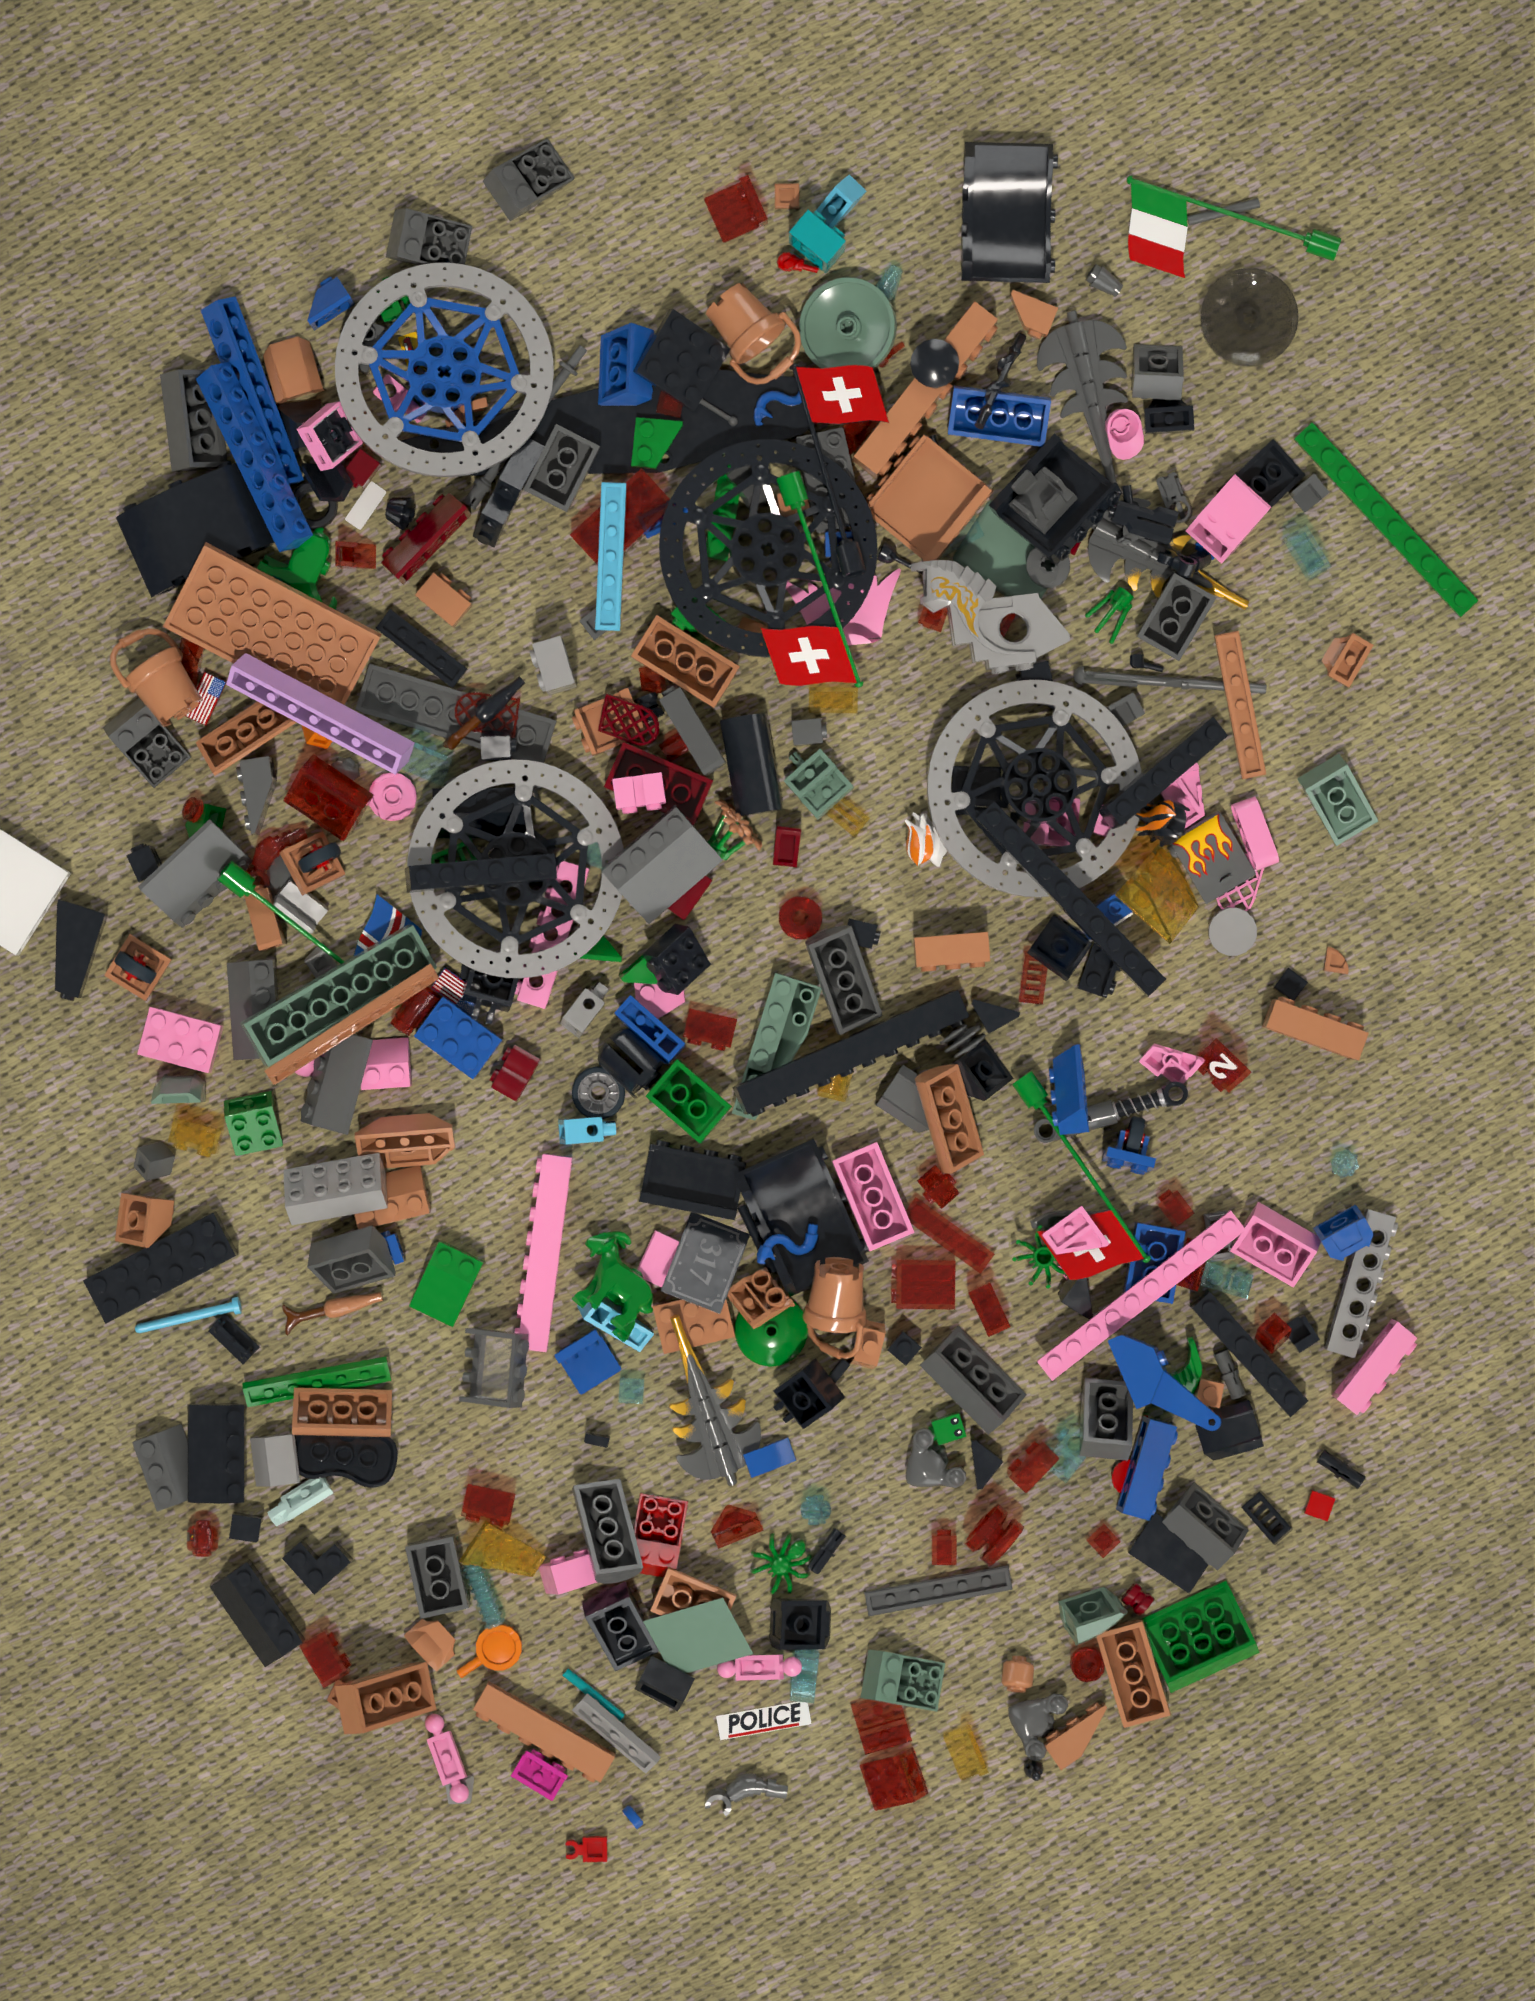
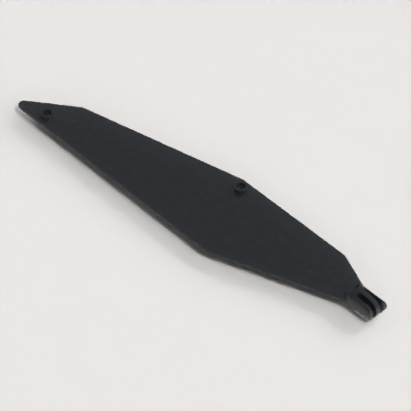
(614, 426)

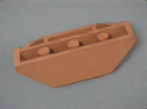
(406, 1140)

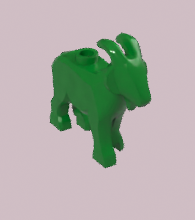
(305, 566)
(616, 1282)

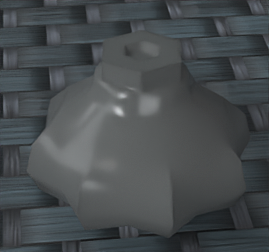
(347, 767)

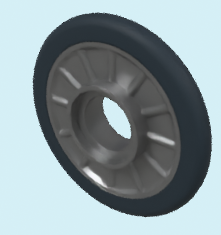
(583, 1097)

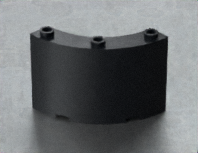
(1007, 212)
(174, 526)
(786, 1197)

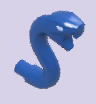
(760, 410)
(765, 1250)

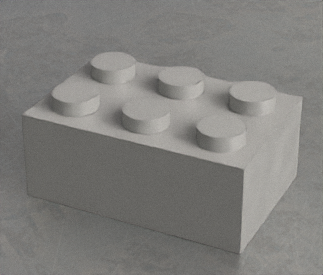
(554, 666)

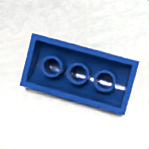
(1013, 416)

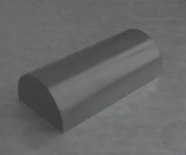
(843, 978)
(607, 1531)

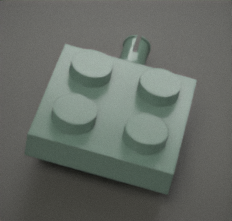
(817, 783)

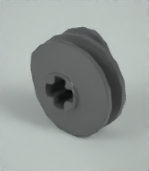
(1041, 576)
(963, 1039)

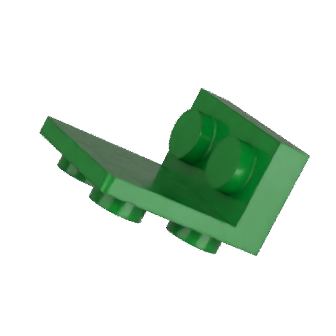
(252, 1123)

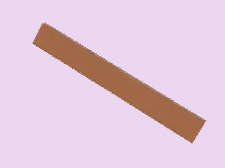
(352, 1024)

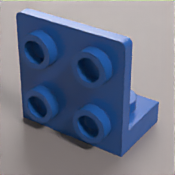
(588, 1361)

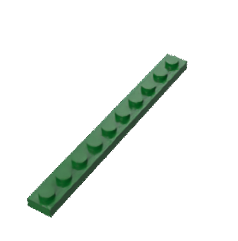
(1386, 520)

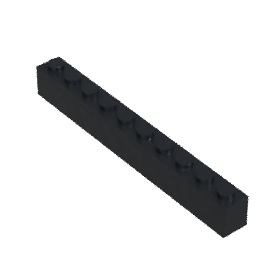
(1070, 899)
(851, 1052)

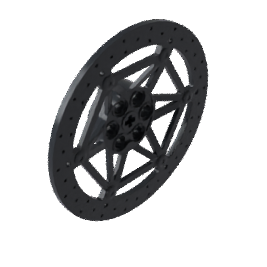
(702, 519)

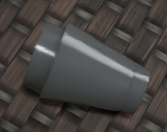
(1103, 280)

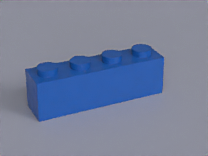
(1147, 1468)

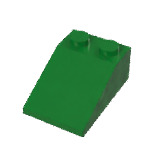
(688, 1101)
(446, 1283)

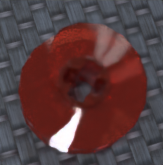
(804, 905)

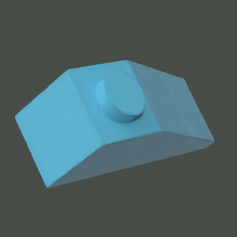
(605, 1312)

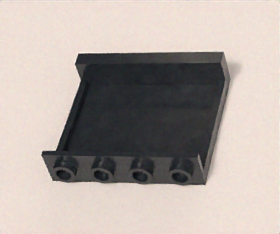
(1091, 488)

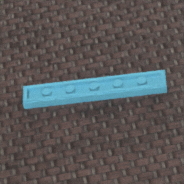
(610, 556)

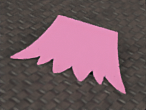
(867, 621)

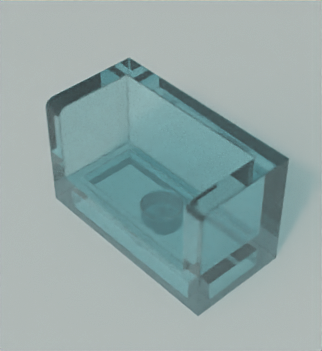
(1307, 553)

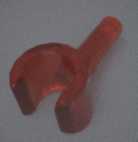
(894, 350)

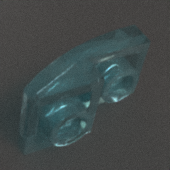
(1226, 1280)

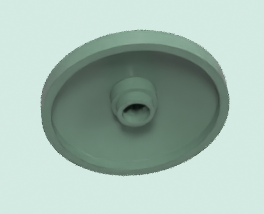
(847, 324)

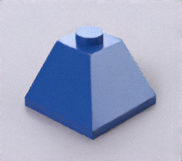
(329, 302)

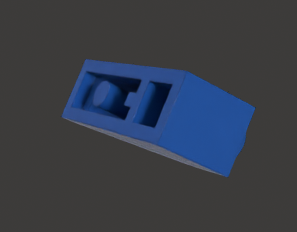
(650, 1029)

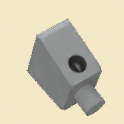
(578, 1017)

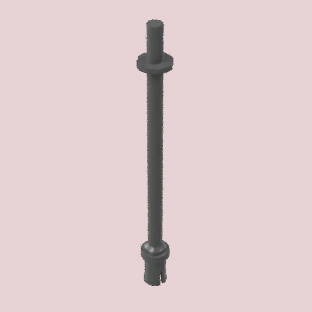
(484, 484)

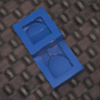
(769, 1457)

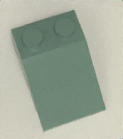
(1337, 799)

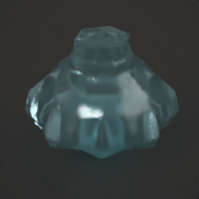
(1344, 1163)

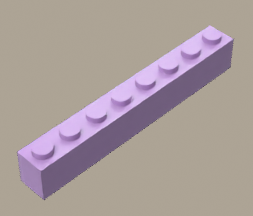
(320, 713)

